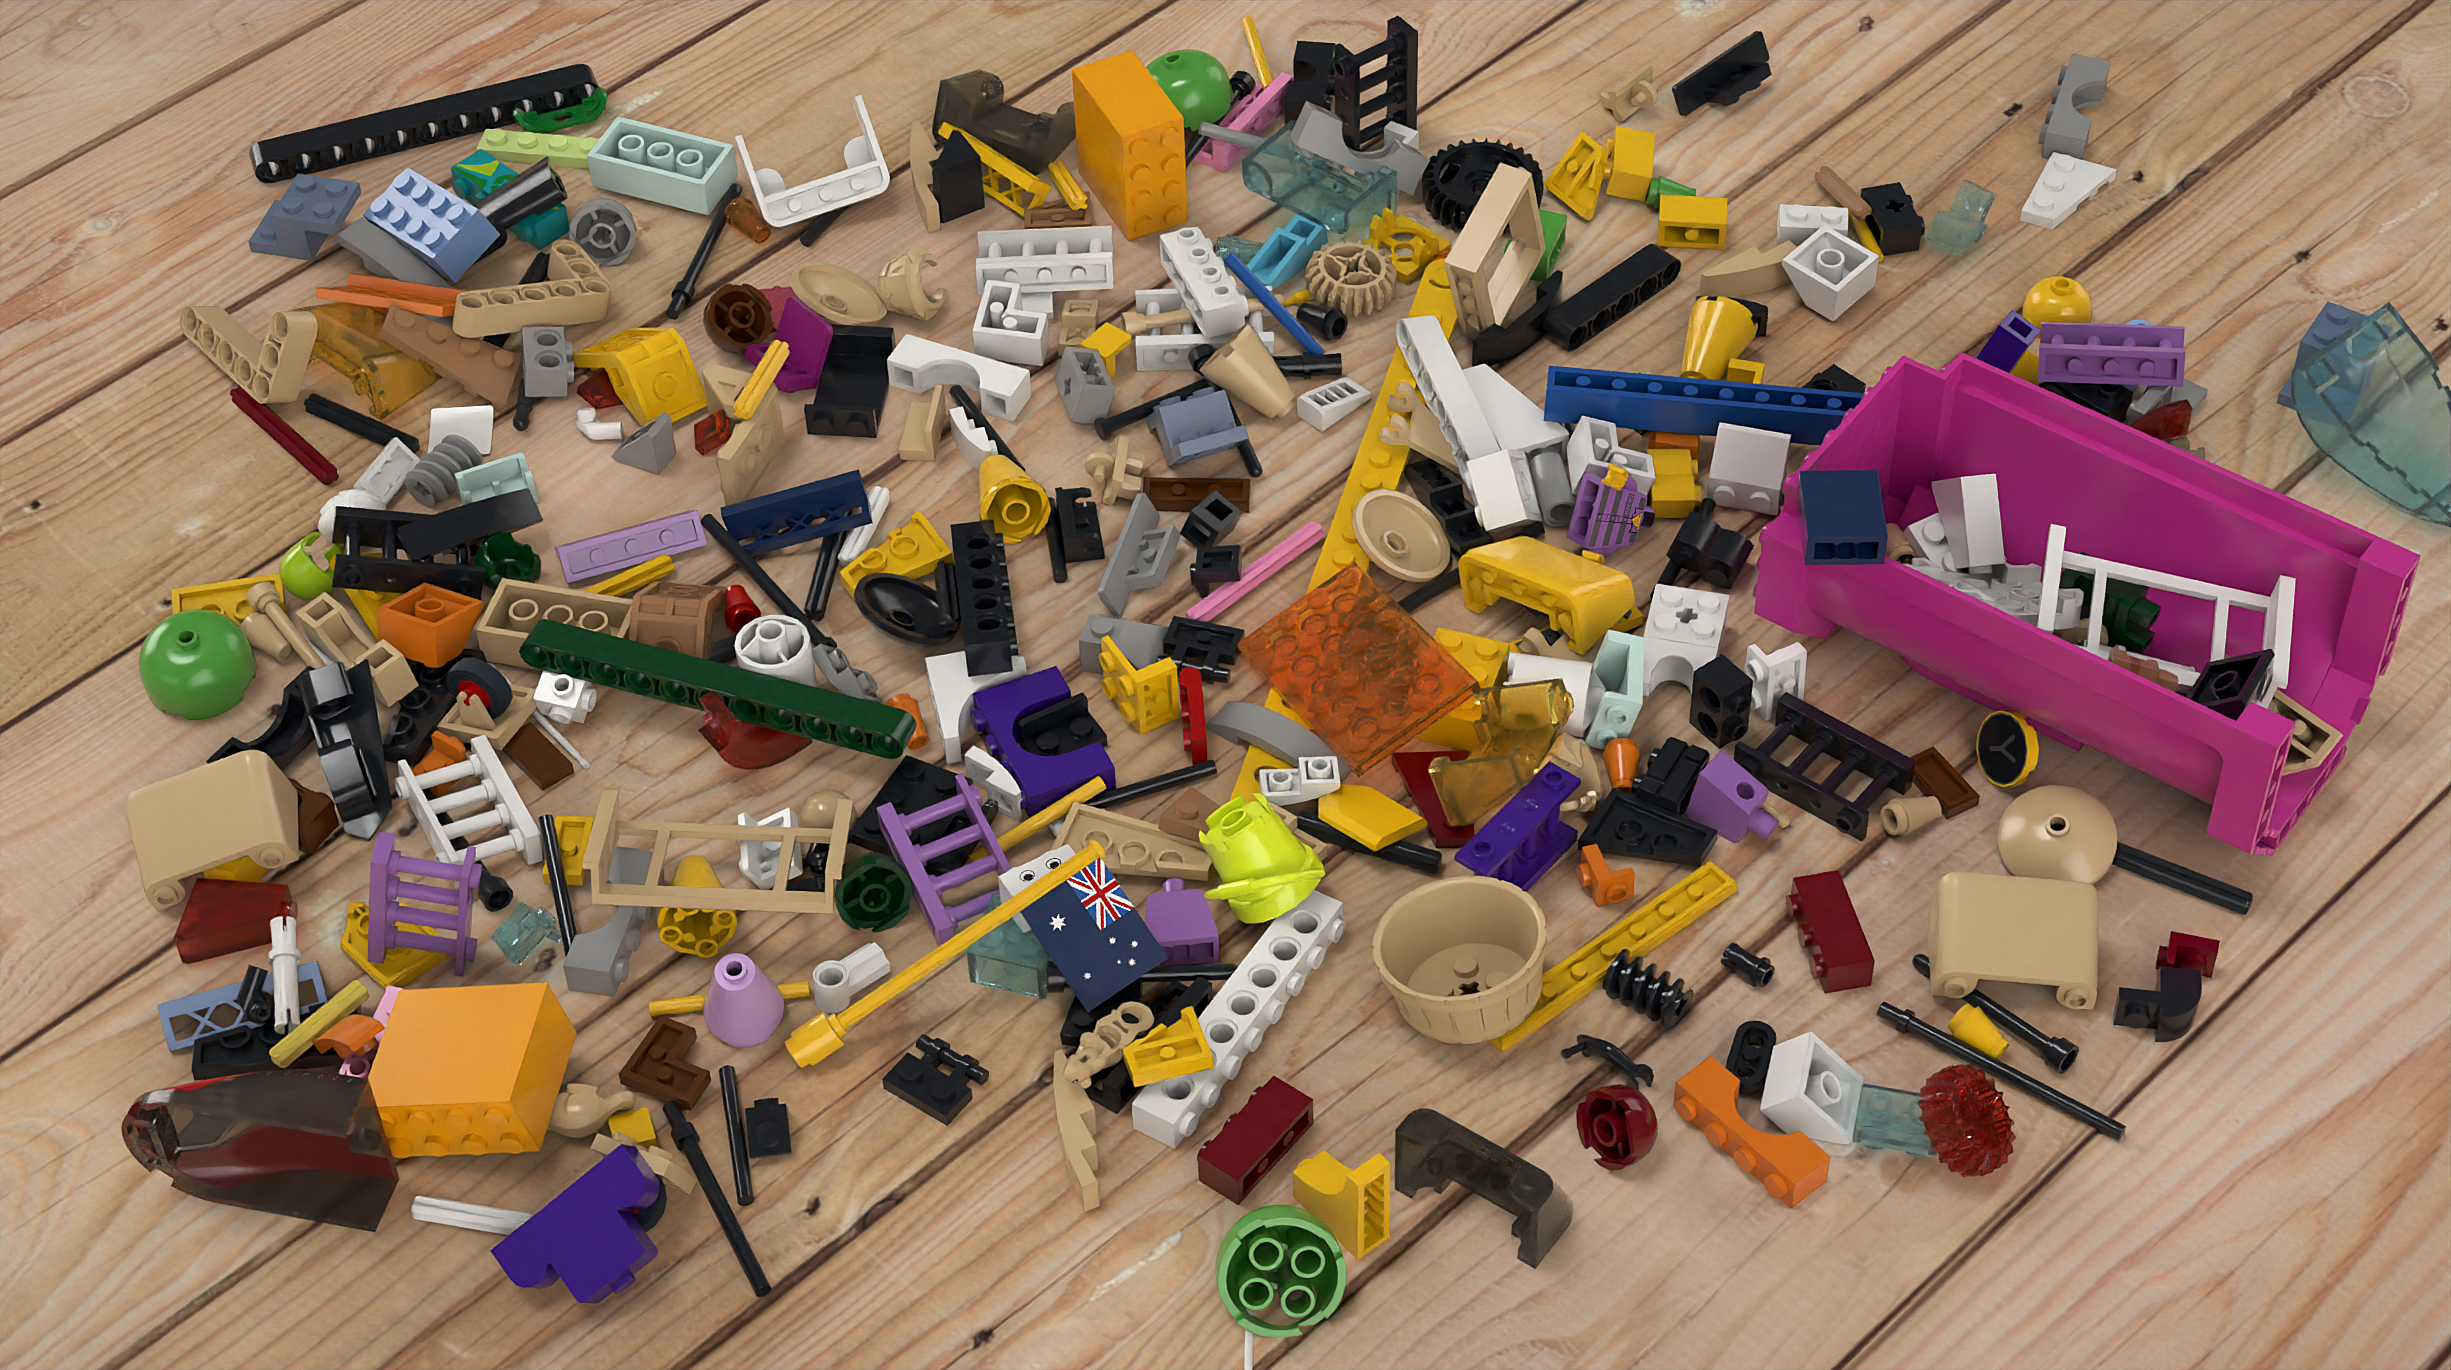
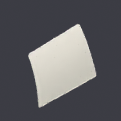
(471, 423)

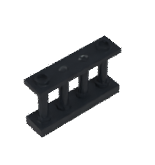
(1401, 79)
(378, 529)
(1839, 741)

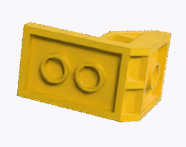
(648, 372)

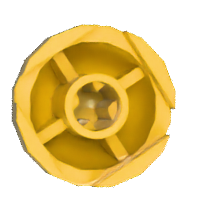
(2057, 301)

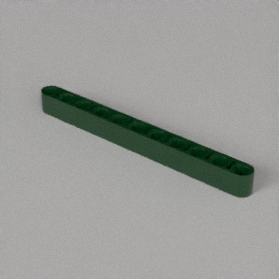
(747, 694)

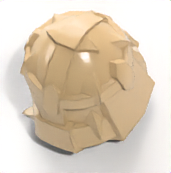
(901, 285)
(1577, 759)

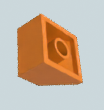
(428, 623)

